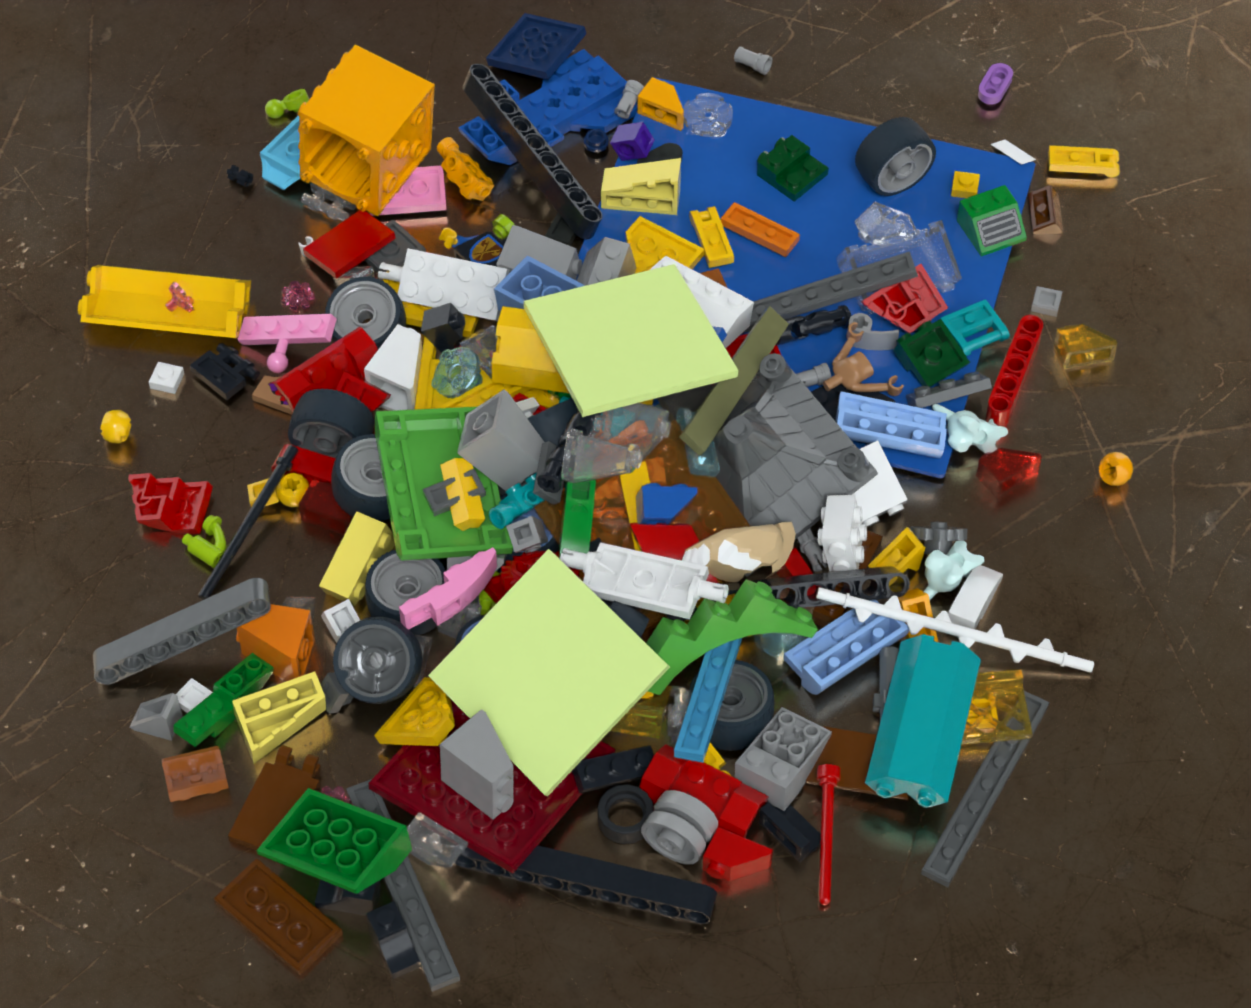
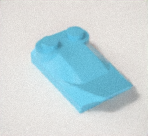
(282, 157)

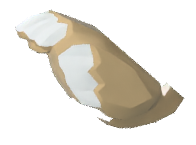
(743, 550)

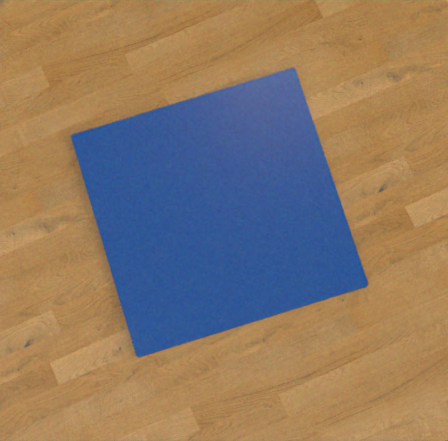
(725, 172)

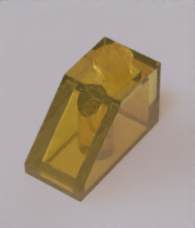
(1083, 346)

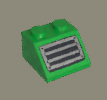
(991, 220)

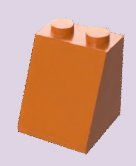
(281, 639)

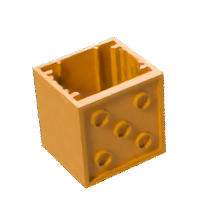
(365, 129)

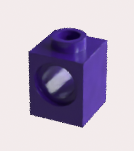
(632, 141)

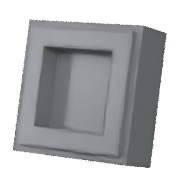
(1046, 301)

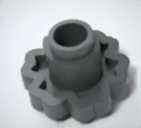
(939, 536)

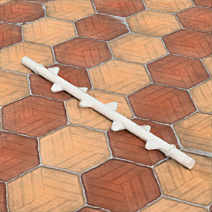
(942, 623)

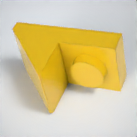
(902, 553)

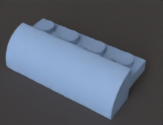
(892, 424)
(842, 648)

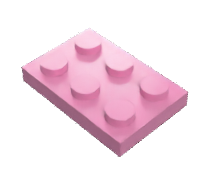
(420, 193)

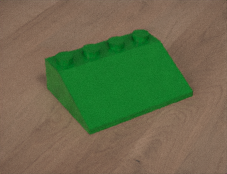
(337, 842)

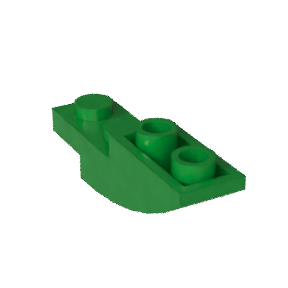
(577, 516)
(217, 710)

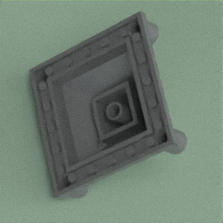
(785, 452)

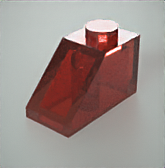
(1007, 469)
(321, 508)

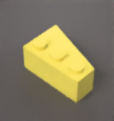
(643, 187)
(359, 549)
(278, 713)

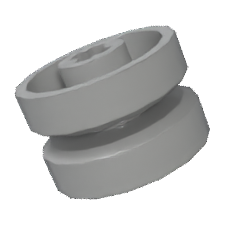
(679, 827)

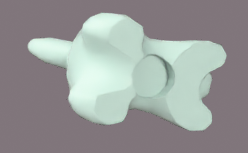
(967, 429)
(946, 571)

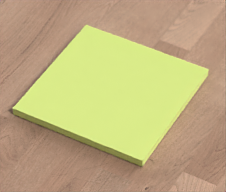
(629, 340)
(549, 671)

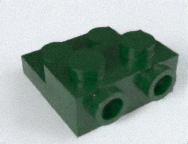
(790, 167)
(931, 353)

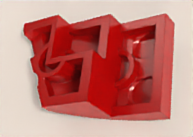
(908, 302)
(170, 503)
(666, 540)

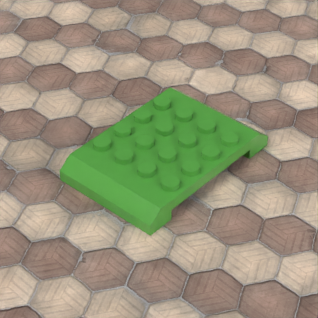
(410, 456)

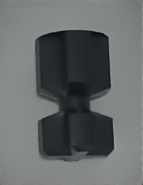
(243, 177)

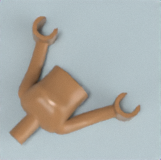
(856, 368)

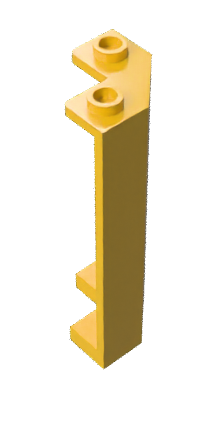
(139, 298)
(522, 356)

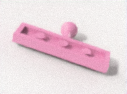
(285, 331)

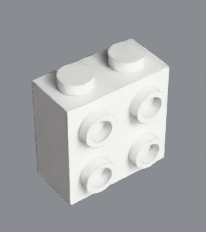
(842, 533)

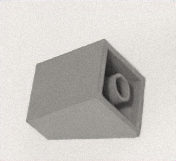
(541, 248)
(607, 261)
(501, 441)
(478, 766)

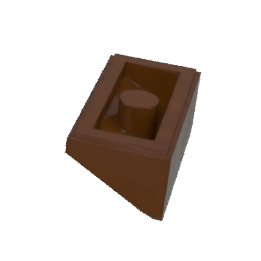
(1045, 211)

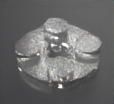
(699, 124)
(677, 712)

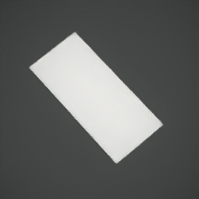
(1013, 152)

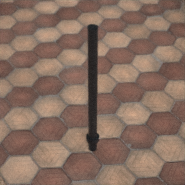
(283, 464)

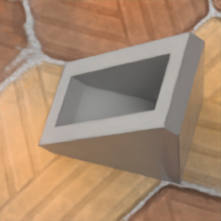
(158, 716)

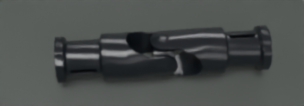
(815, 323)
(555, 460)

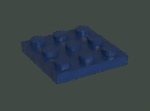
(536, 46)

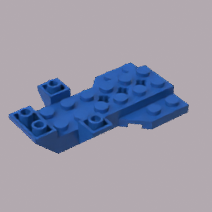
(575, 97)

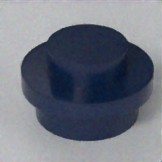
(596, 140)

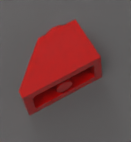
(735, 856)

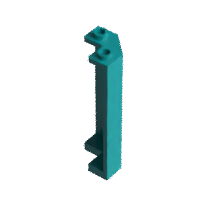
(923, 720)

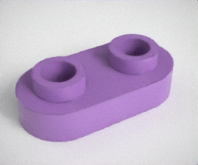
(995, 83)

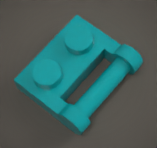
(973, 320)

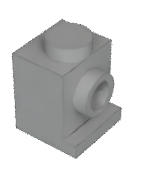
(527, 535)

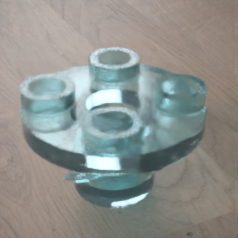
(457, 372)

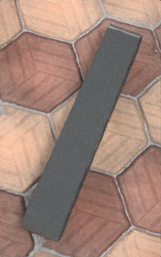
(181, 631)

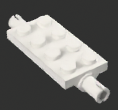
(440, 280)
(645, 579)

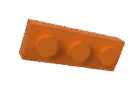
(760, 229)

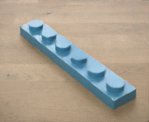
(706, 702)

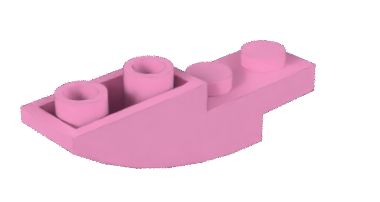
(460, 587)

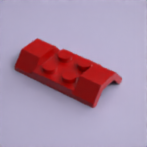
(327, 367)
(724, 795)

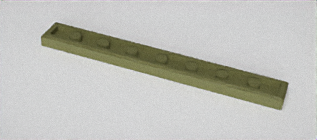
(726, 394)

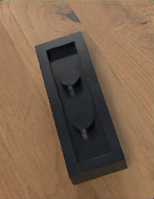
(612, 769)

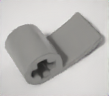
(873, 339)

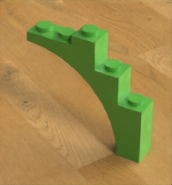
(716, 623)

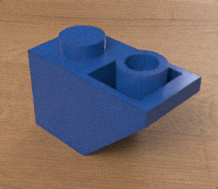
(662, 503)

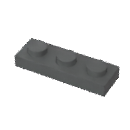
(948, 390)

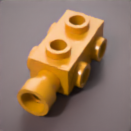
(464, 171)

